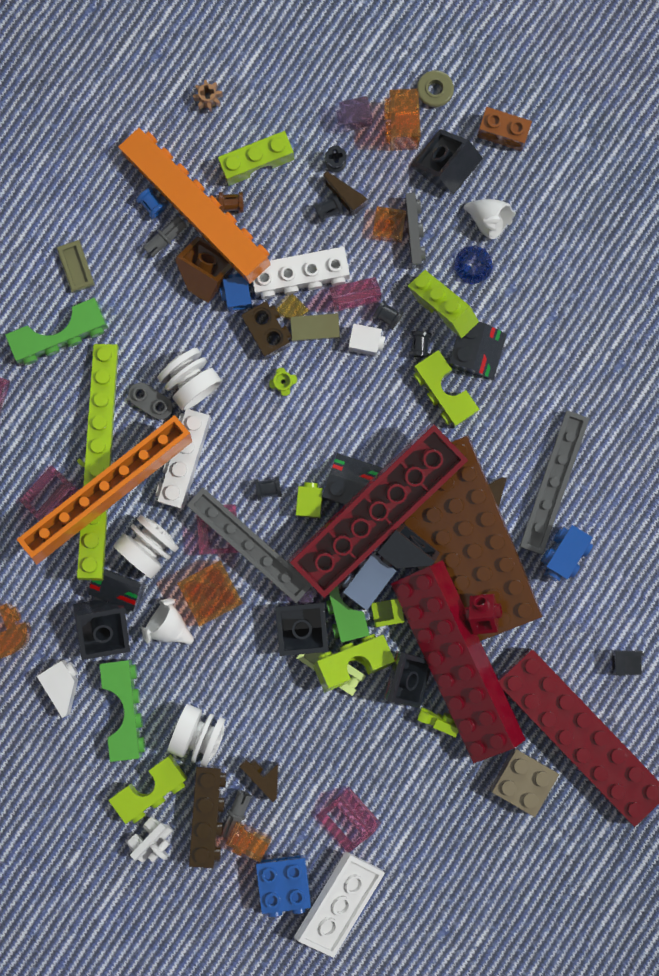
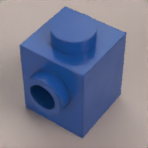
(236, 293)

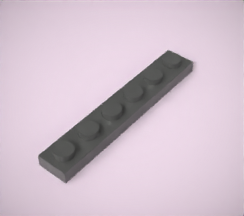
(554, 482)
(249, 545)

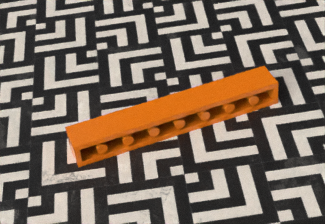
(195, 205)
(105, 490)

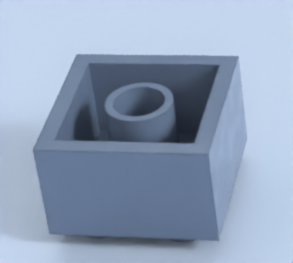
(368, 581)

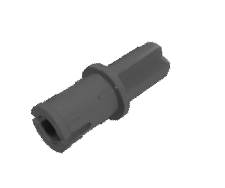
(165, 236)
(237, 812)

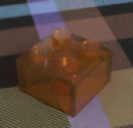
(404, 119)
(210, 593)

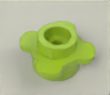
(281, 374)

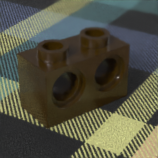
(261, 332)

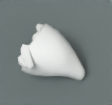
(490, 216)
(167, 625)

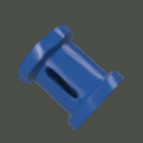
(151, 203)

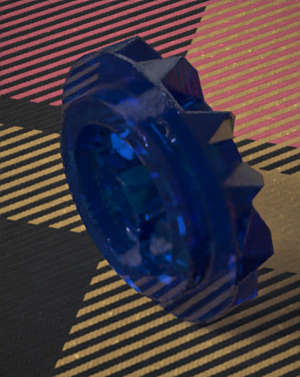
(464, 271)

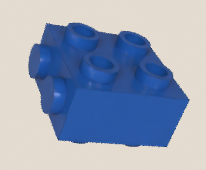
(563, 558)
(283, 885)

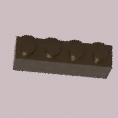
(206, 813)

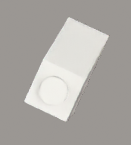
(60, 685)

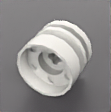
(187, 375)
(146, 546)
(196, 735)

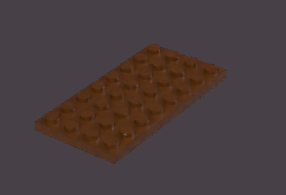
(475, 543)

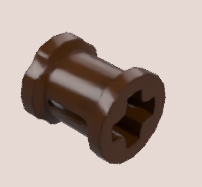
(231, 202)

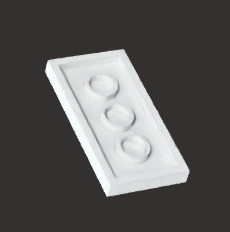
(339, 904)

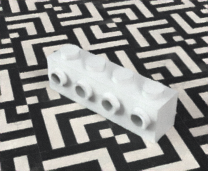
(303, 271)
(182, 466)

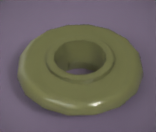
(439, 78)

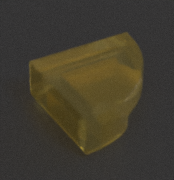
(292, 307)

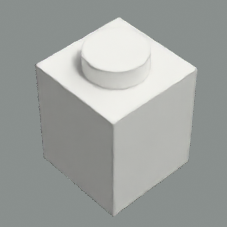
(366, 340)

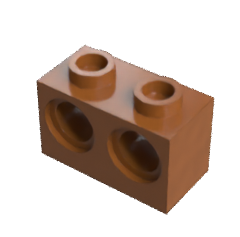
(504, 128)

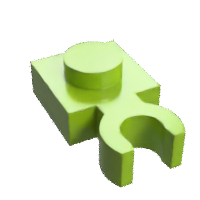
(440, 722)

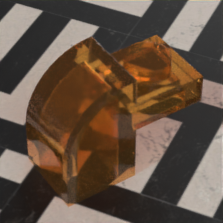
(17, 635)
(248, 841)

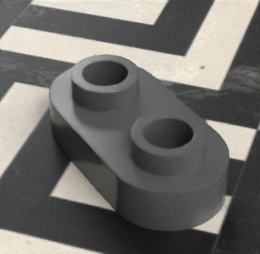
(150, 401)

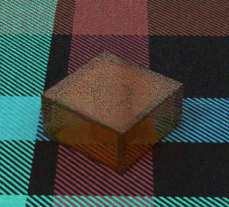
(389, 224)

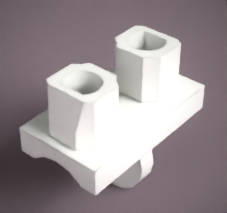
(154, 844)

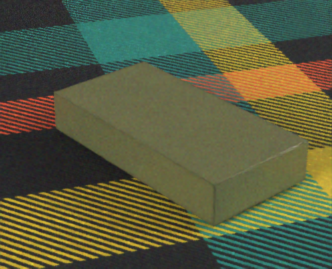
(75, 266)
(315, 327)

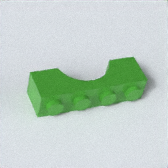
(85, 321)
(349, 622)
(119, 679)

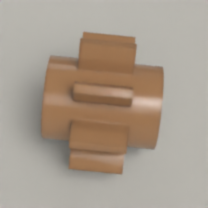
(214, 95)

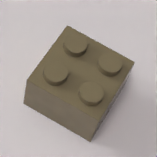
(524, 782)

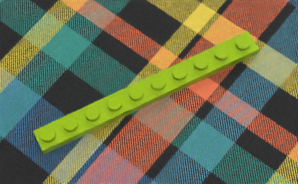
(98, 454)

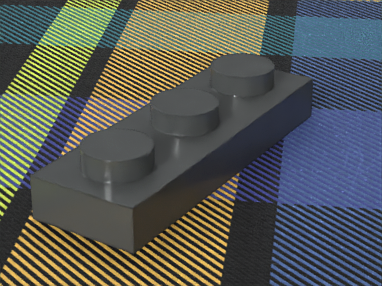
(415, 230)

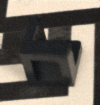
(627, 662)

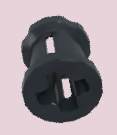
(329, 162)
(328, 208)
(388, 314)
(420, 343)
(268, 488)

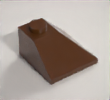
(203, 269)

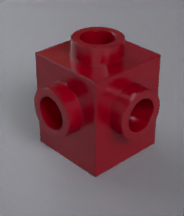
(483, 613)

